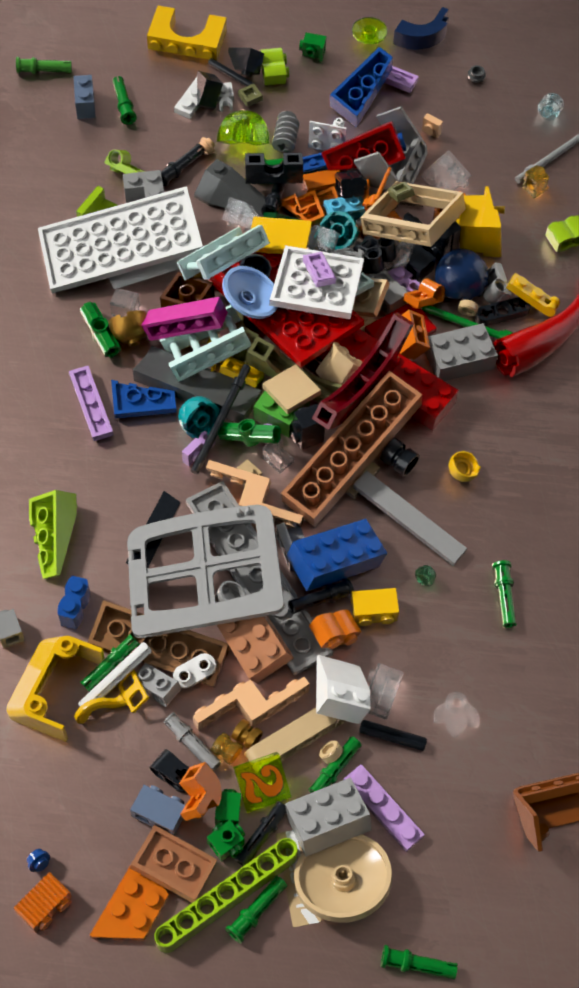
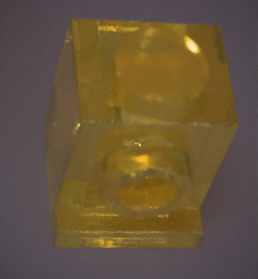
(539, 177)

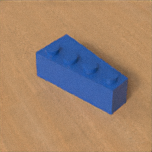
(360, 88)

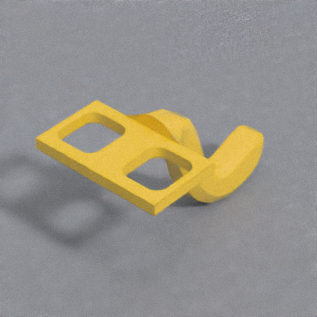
(123, 699)

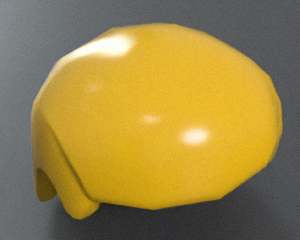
(464, 466)

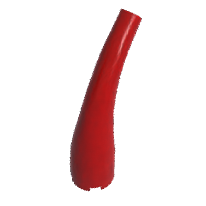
(535, 343)

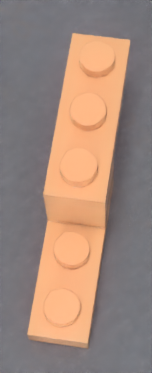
(254, 491)
(250, 703)

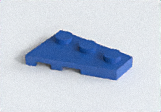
(140, 401)

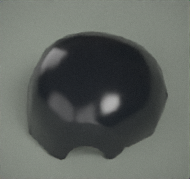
(257, 262)

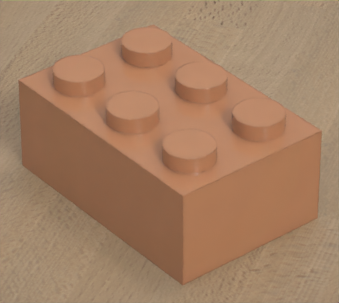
(256, 646)

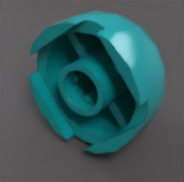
(343, 224)
(197, 416)

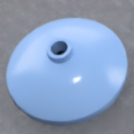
(249, 292)

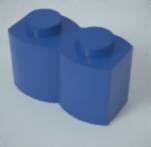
(72, 604)

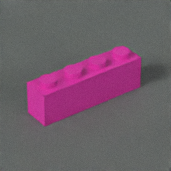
(184, 318)

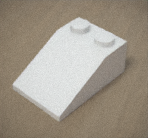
(341, 690)

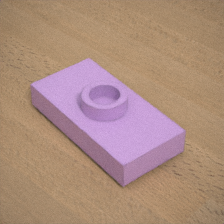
(319, 269)

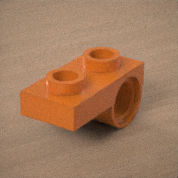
(427, 294)

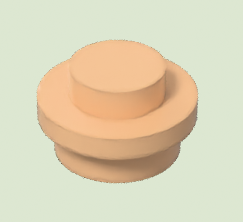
(208, 145)

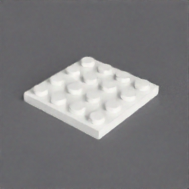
(297, 291)

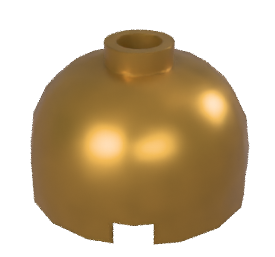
(128, 328)

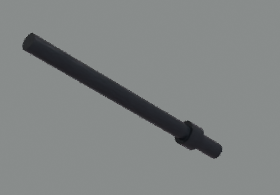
(237, 385)

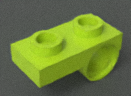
(124, 165)

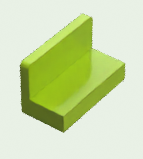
(95, 202)

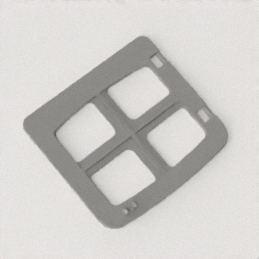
(203, 568)

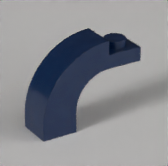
(422, 36)

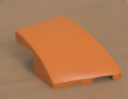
(309, 205)

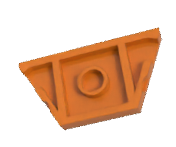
(131, 909)

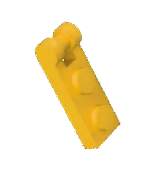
(533, 295)

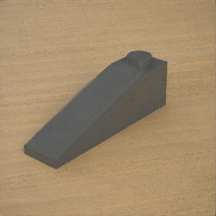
(222, 182)

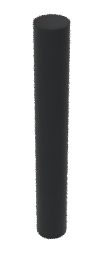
(227, 71)

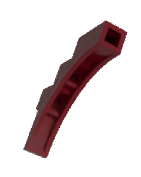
(383, 358)

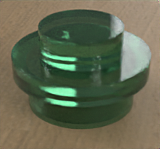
(425, 575)

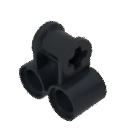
(377, 252)

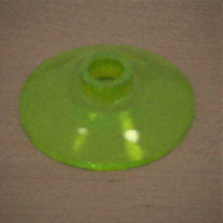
(369, 30)

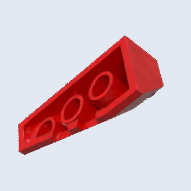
(380, 139)

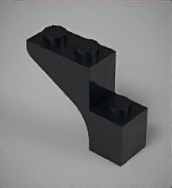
(421, 260)

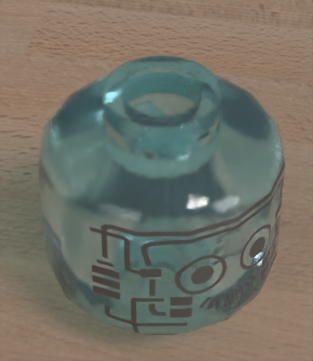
(552, 105)

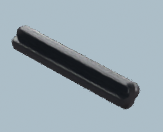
(393, 735)

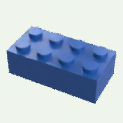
(336, 554)

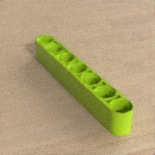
(222, 906)

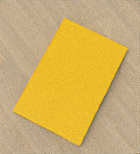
(283, 232)

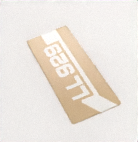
(299, 914)

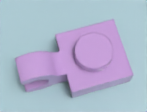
(192, 451)

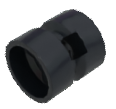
(397, 455)

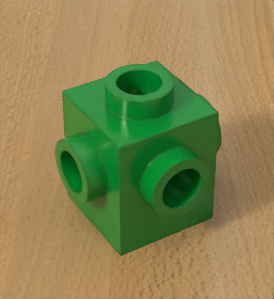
(220, 845)

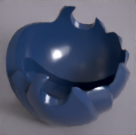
(462, 274)

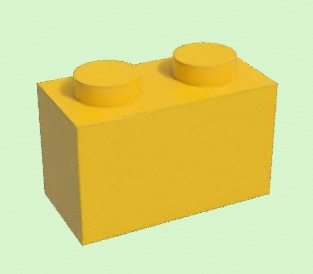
(375, 606)

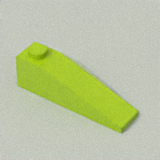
(53, 521)

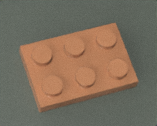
(173, 864)

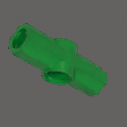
(103, 337)
(250, 432)

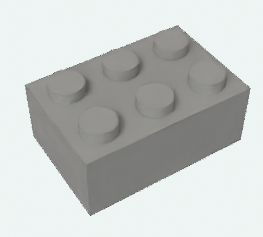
(461, 352)
(328, 816)

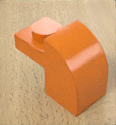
(203, 788)

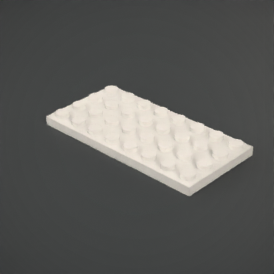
(119, 239)

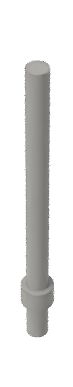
(553, 155)

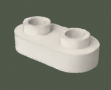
(194, 670)

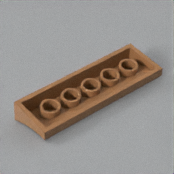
(168, 650)

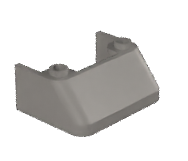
(374, 165)

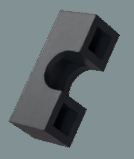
(259, 172)

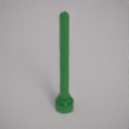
(462, 321)

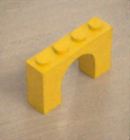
(204, 45)

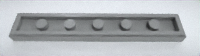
(410, 518)

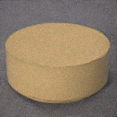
(468, 308)
(331, 752)

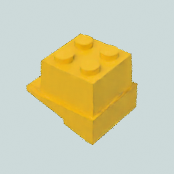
(481, 225)

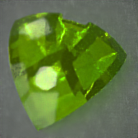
(243, 127)

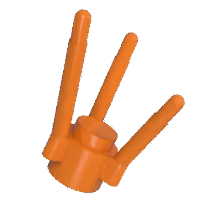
(370, 200)

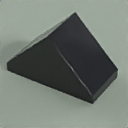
(208, 90)

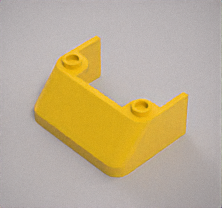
(26, 703)

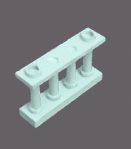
(223, 252)
(208, 354)

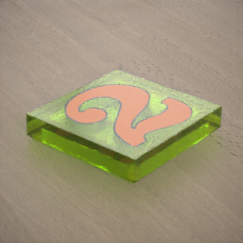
(262, 782)

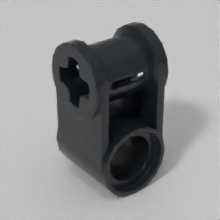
(169, 769)

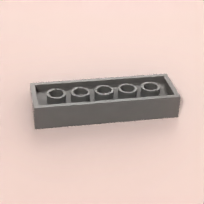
(156, 372)

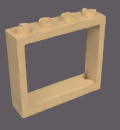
(377, 224)

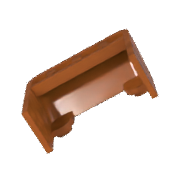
(547, 806)

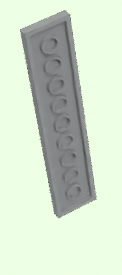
(243, 537)

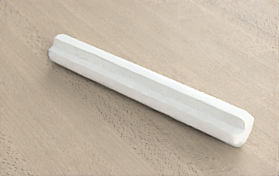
(118, 673)

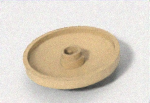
(344, 880)

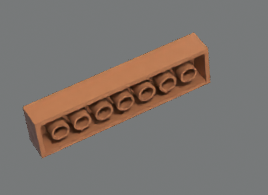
(351, 448)

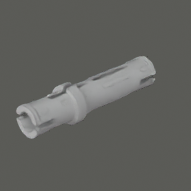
(188, 738)

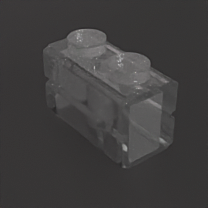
(383, 689)

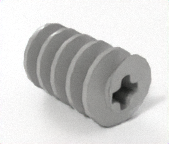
(285, 132)

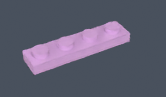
(91, 403)
(385, 809)

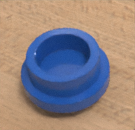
(38, 860)

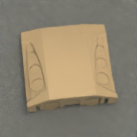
(338, 365)

